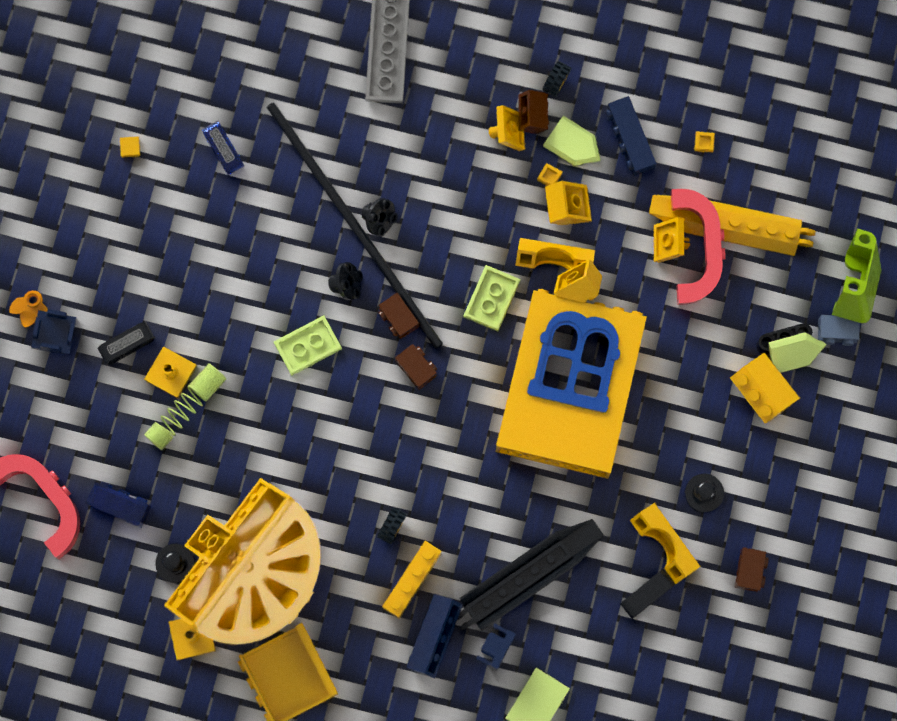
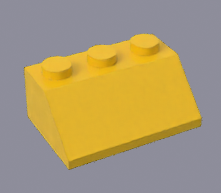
(764, 388)

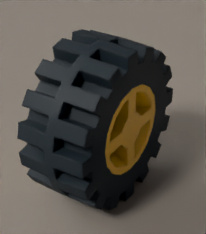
(556, 78)
(392, 525)

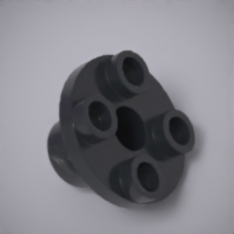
(379, 216)
(346, 281)
(704, 493)
(174, 562)

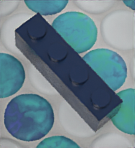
(631, 136)
(434, 635)

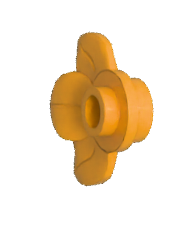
(27, 310)

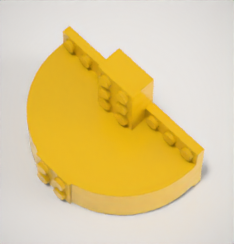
(250, 570)

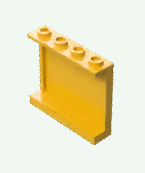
(287, 675)

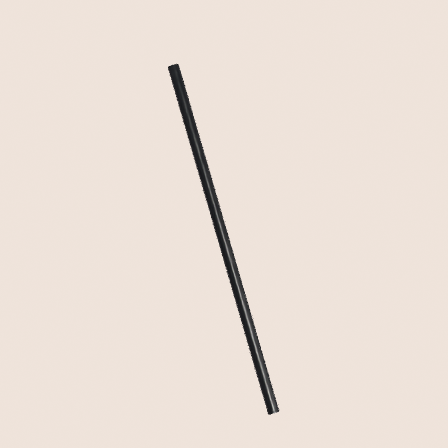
(354, 225)

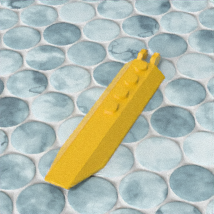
(741, 226)

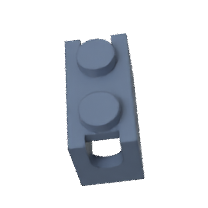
(837, 329)

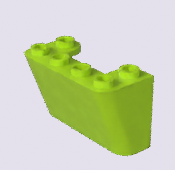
(863, 258)

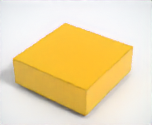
(704, 142)
(130, 146)
(549, 175)

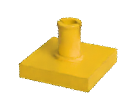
(508, 129)
(669, 240)
(170, 372)
(189, 641)

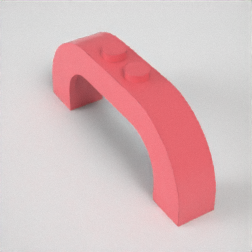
(714, 253)
(69, 526)

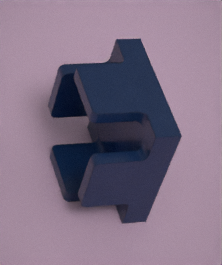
(53, 332)
(496, 647)

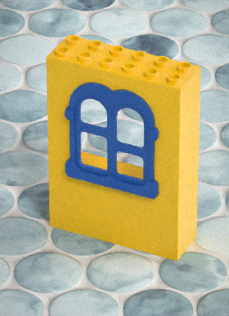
(560, 424)

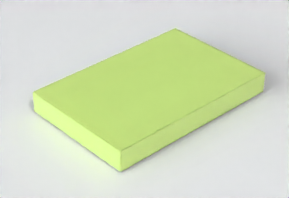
(492, 298)
(307, 345)
(538, 699)

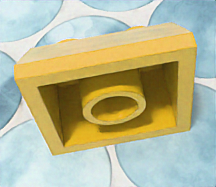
(568, 203)
(579, 282)

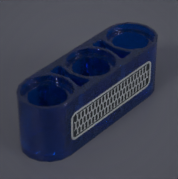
(222, 147)

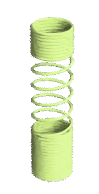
(204, 386)

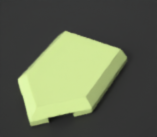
(572, 143)
(795, 351)

